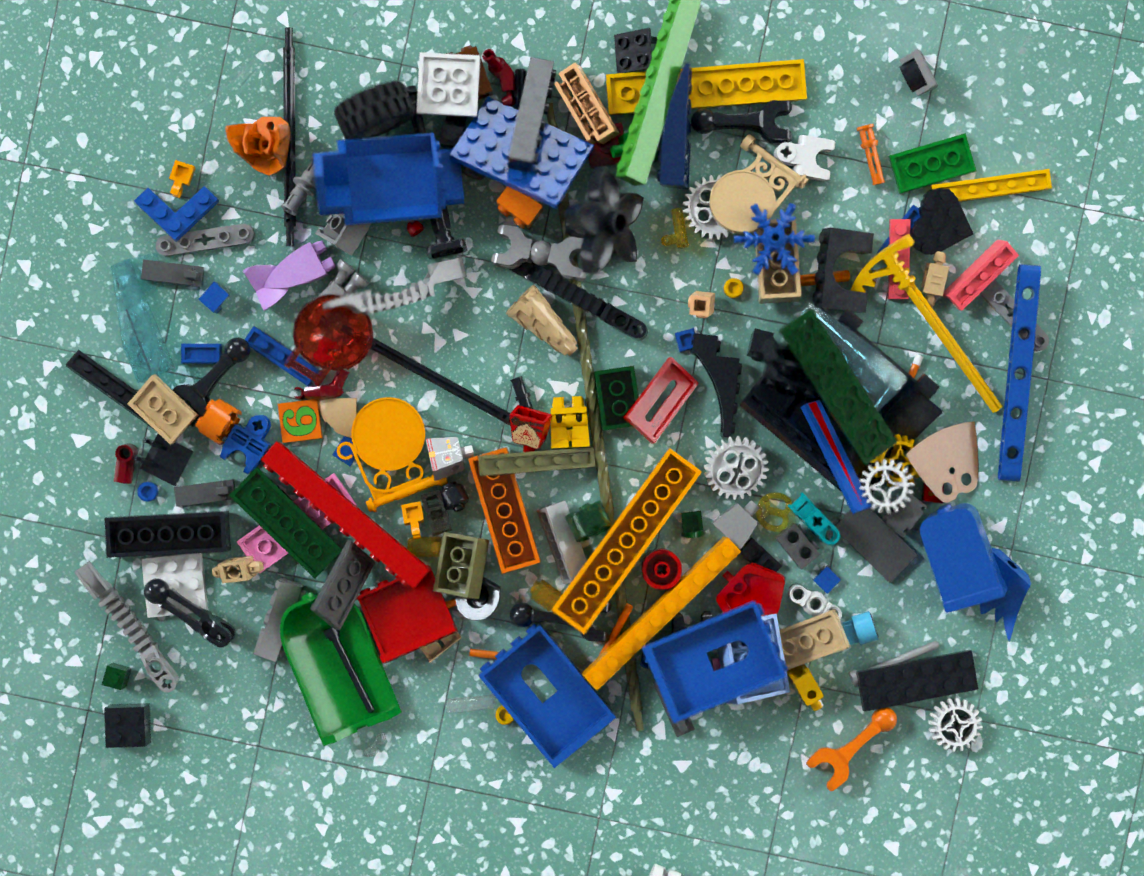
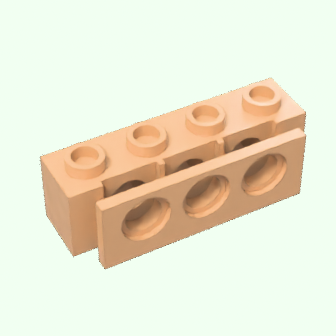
(589, 102)

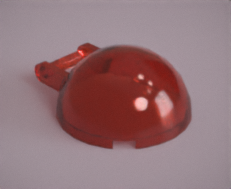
(329, 338)

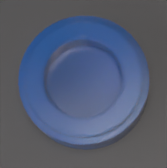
(148, 491)

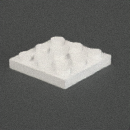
(448, 84)
(181, 573)

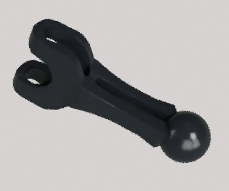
(761, 122)
(198, 394)
(524, 615)
(209, 625)

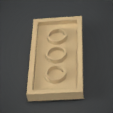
(813, 639)

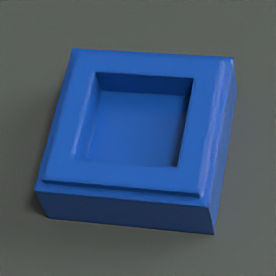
(684, 339)
(826, 579)

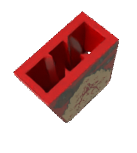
(529, 427)

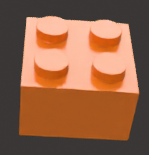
(520, 207)

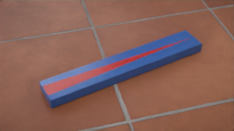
(835, 456)

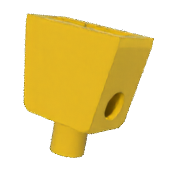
(806, 686)

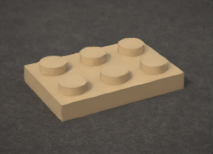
(162, 409)

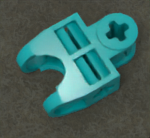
(806, 511)

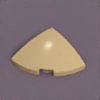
(339, 414)

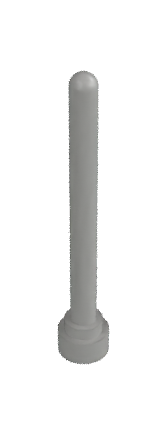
(899, 659)

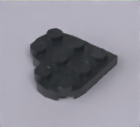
(940, 222)

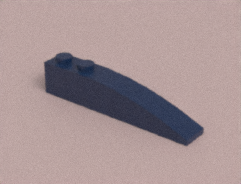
(675, 145)

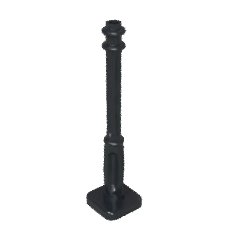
(445, 243)

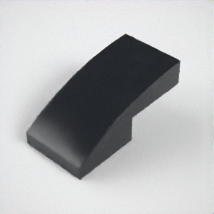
(757, 554)

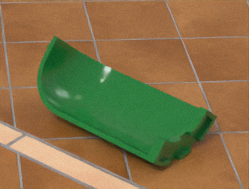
(323, 677)

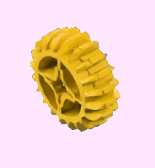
(897, 453)

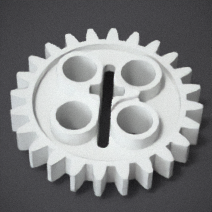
(710, 226)
(752, 471)

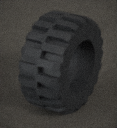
(374, 110)

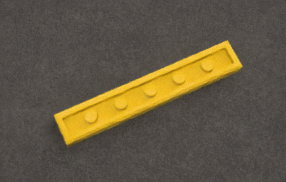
(999, 185)

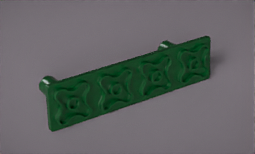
(838, 386)

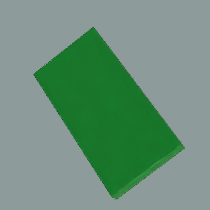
(932, 163)

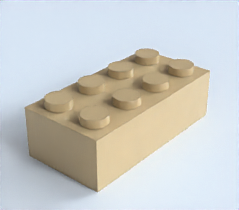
(775, 283)

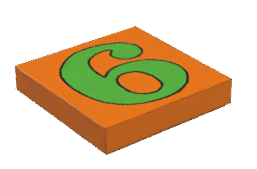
(300, 420)

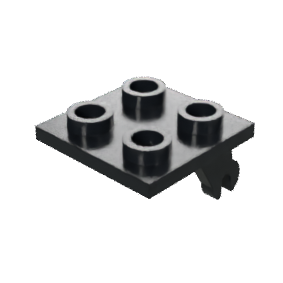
(633, 50)
(165, 460)

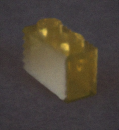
(544, 594)

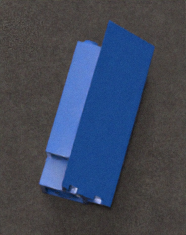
(387, 179)

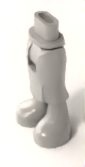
(345, 271)

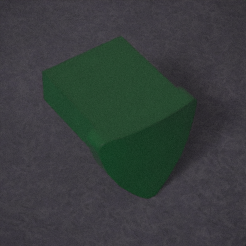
(692, 524)

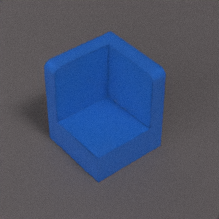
(214, 297)

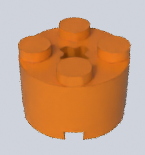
(218, 420)

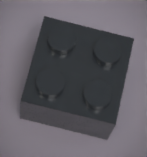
(127, 725)

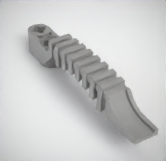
(367, 303)
(144, 644)

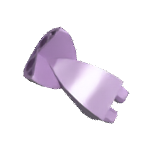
(296, 269)

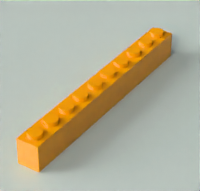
(660, 612)

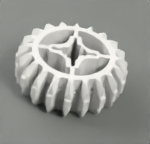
(885, 470)
(960, 740)

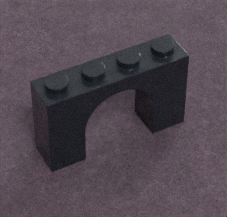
(832, 244)

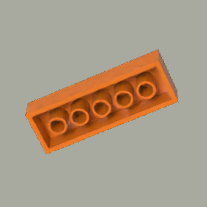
(506, 517)

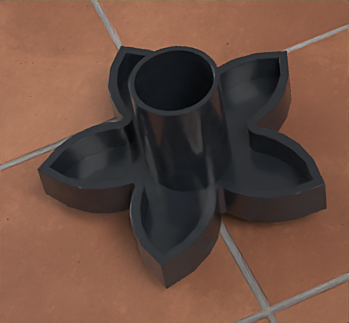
(604, 222)

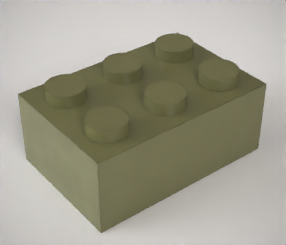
(461, 565)

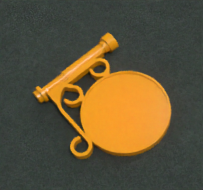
(388, 438)

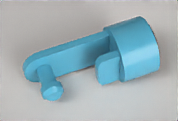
(860, 629)

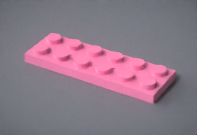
(266, 549)

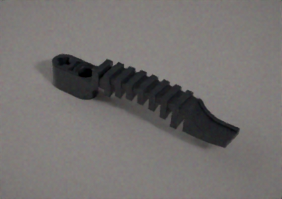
(580, 298)

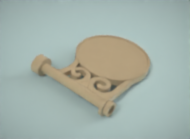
(741, 189)

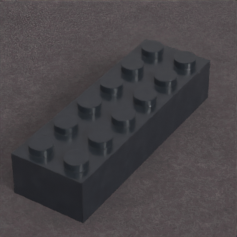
(167, 534)

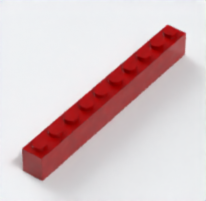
(345, 514)

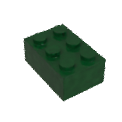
(616, 395)

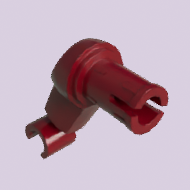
(502, 71)
(325, 391)

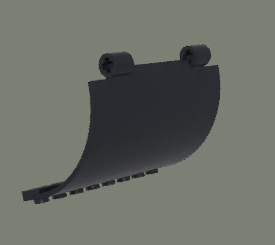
(781, 413)

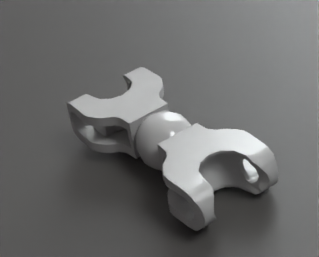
(539, 253)

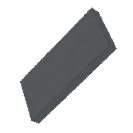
(876, 542)
(343, 585)

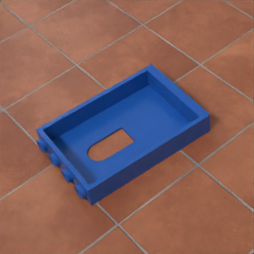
(686, 672)
(566, 717)

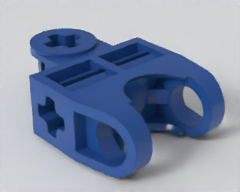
(249, 441)

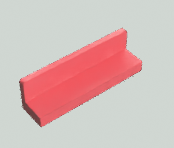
(980, 274)

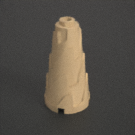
(536, 315)

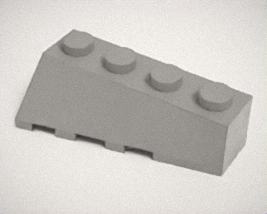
(341, 235)
(269, 639)

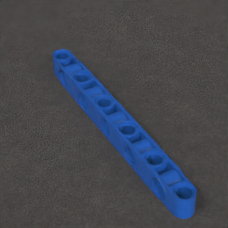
(1021, 357)

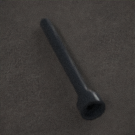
(333, 635)

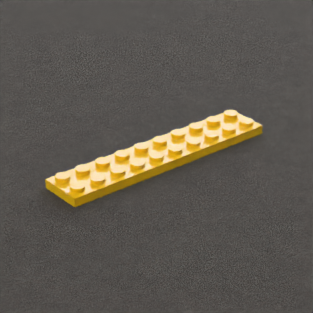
(719, 85)

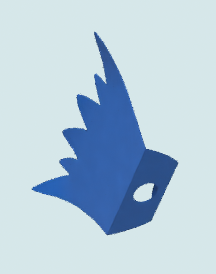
(1017, 583)

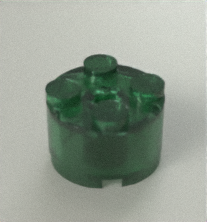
(588, 521)

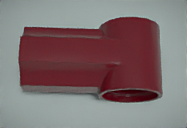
(125, 466)

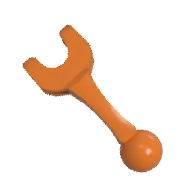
(882, 721)

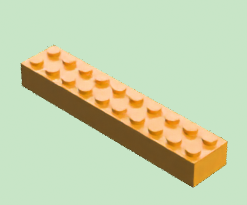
(626, 541)

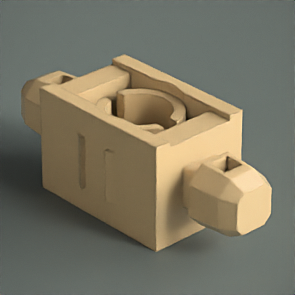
(934, 278)
(248, 567)

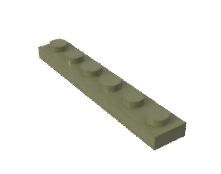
(536, 461)

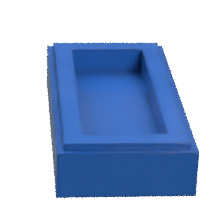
(200, 353)

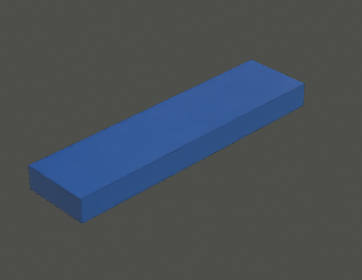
(277, 353)

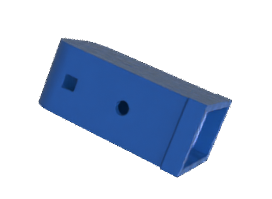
(961, 557)

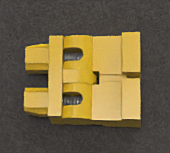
(559, 433)

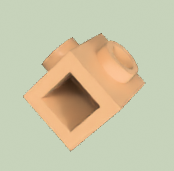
(701, 304)

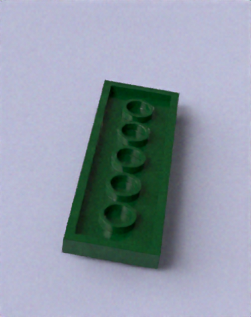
(286, 522)

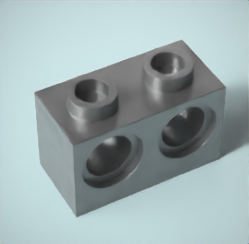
(793, 548)

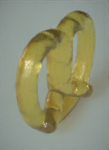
(773, 511)

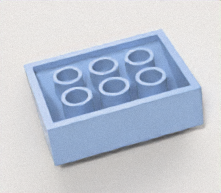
(738, 651)

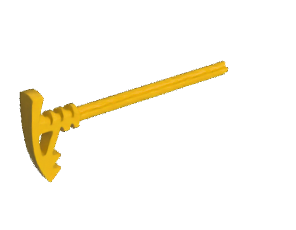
(907, 283)

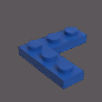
(177, 223)

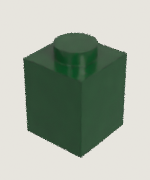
(116, 676)

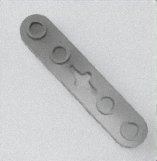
(224, 237)
(997, 298)

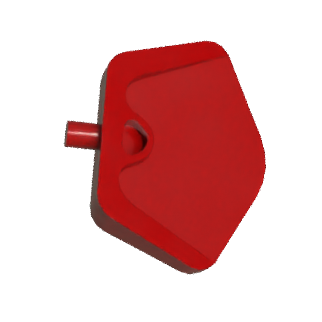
(751, 584)

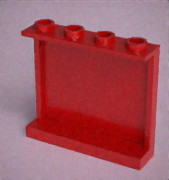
(405, 617)

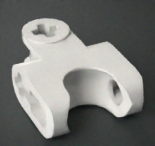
(804, 154)

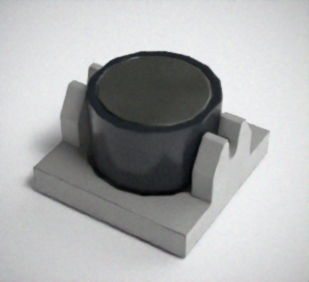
(917, 73)

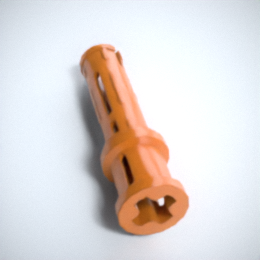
(871, 143)

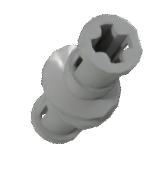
(302, 189)

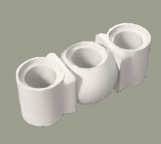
(807, 596)

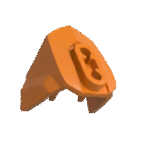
(260, 145)

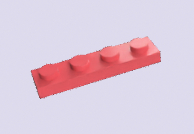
(898, 229)

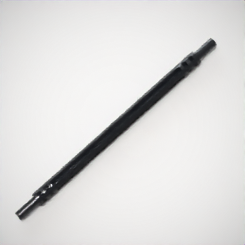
(289, 116)
(441, 381)

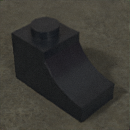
(452, 131)

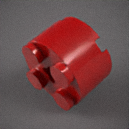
(661, 580)

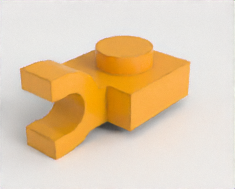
(181, 175)
(413, 516)

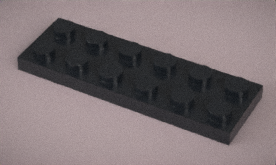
(917, 680)

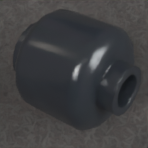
(454, 496)

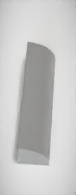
(564, 547)

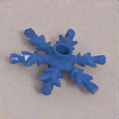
(771, 245)

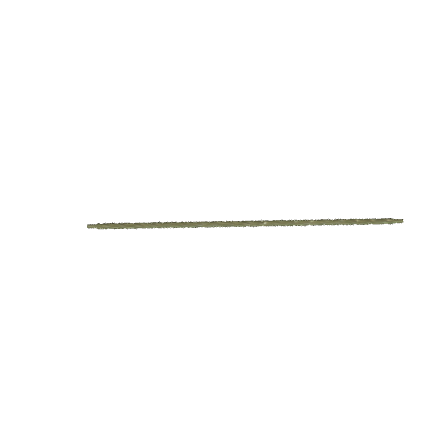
(599, 451)

